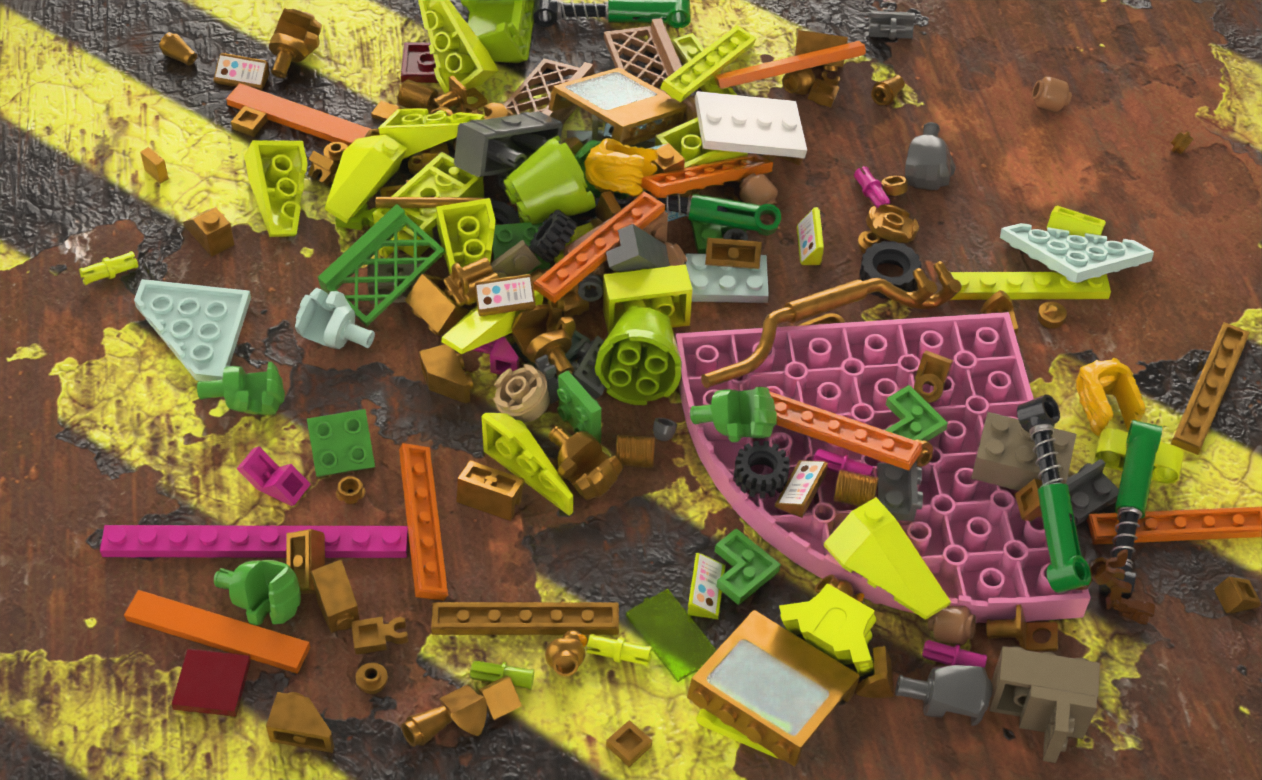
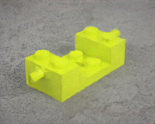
(436, 179)

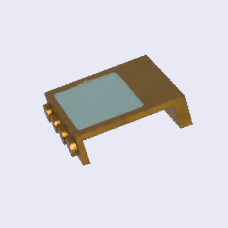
(622, 101)
(771, 686)

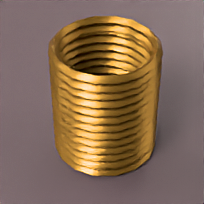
(416, 95)
(635, 450)
(855, 488)

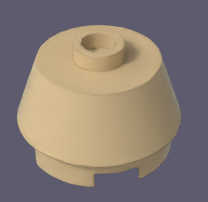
(522, 393)

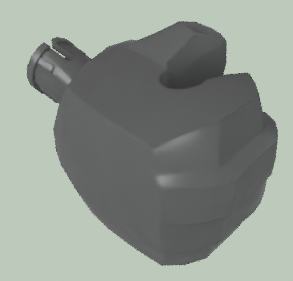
(929, 160)
(950, 689)

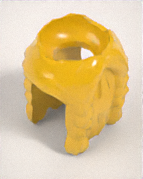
(619, 167)
(1105, 379)

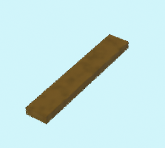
(1210, 388)
(524, 618)

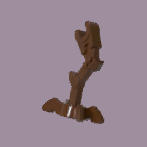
(1107, 572)

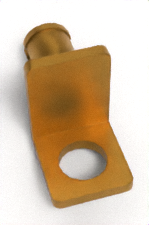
(457, 95)
(1023, 631)

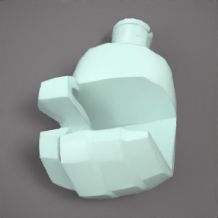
(330, 320)

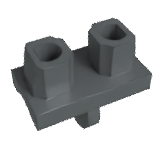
(891, 24)

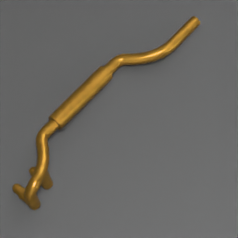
(834, 298)

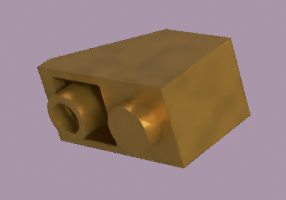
(445, 373)

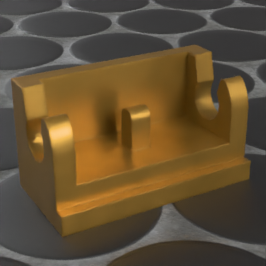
(489, 490)

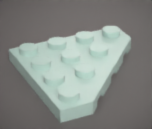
(1075, 255)
(195, 322)

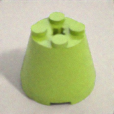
(548, 183)
(640, 357)

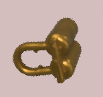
(463, 279)

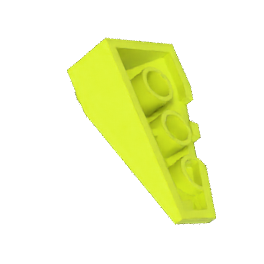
(455, 46)
(421, 130)
(362, 172)
(277, 181)
(466, 231)
(478, 330)
(518, 451)
(880, 551)

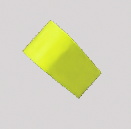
(1112, 451)

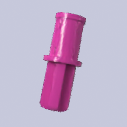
(871, 187)
(838, 462)
(952, 655)

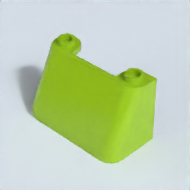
(502, 27)

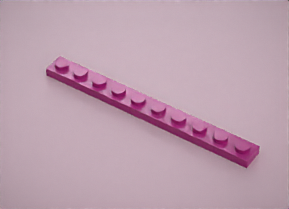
(248, 541)

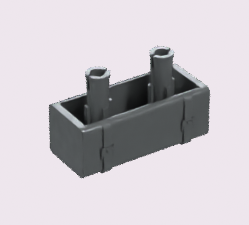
(502, 142)

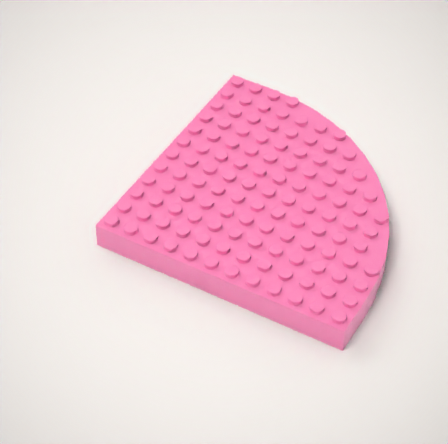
(966, 527)

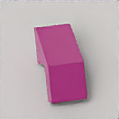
(501, 355)
(278, 482)

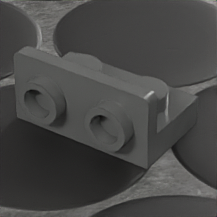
(585, 367)
(899, 490)
(1090, 491)

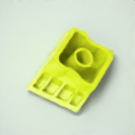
(834, 626)

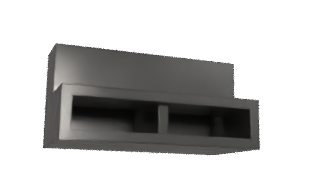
(637, 251)

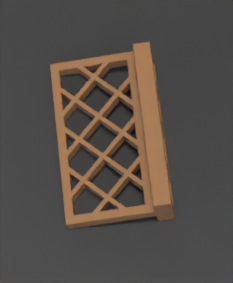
(657, 43)
(536, 77)

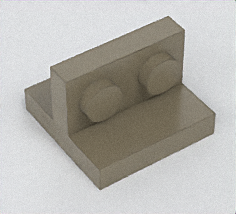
(1058, 715)

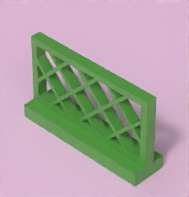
(368, 245)

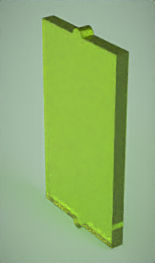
(671, 634)

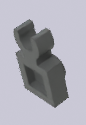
(551, 377)

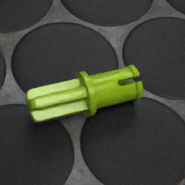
(492, 672)

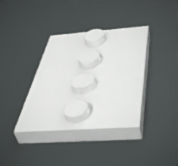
(750, 125)

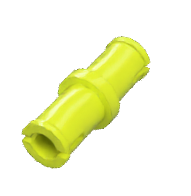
(108, 268)
(619, 650)

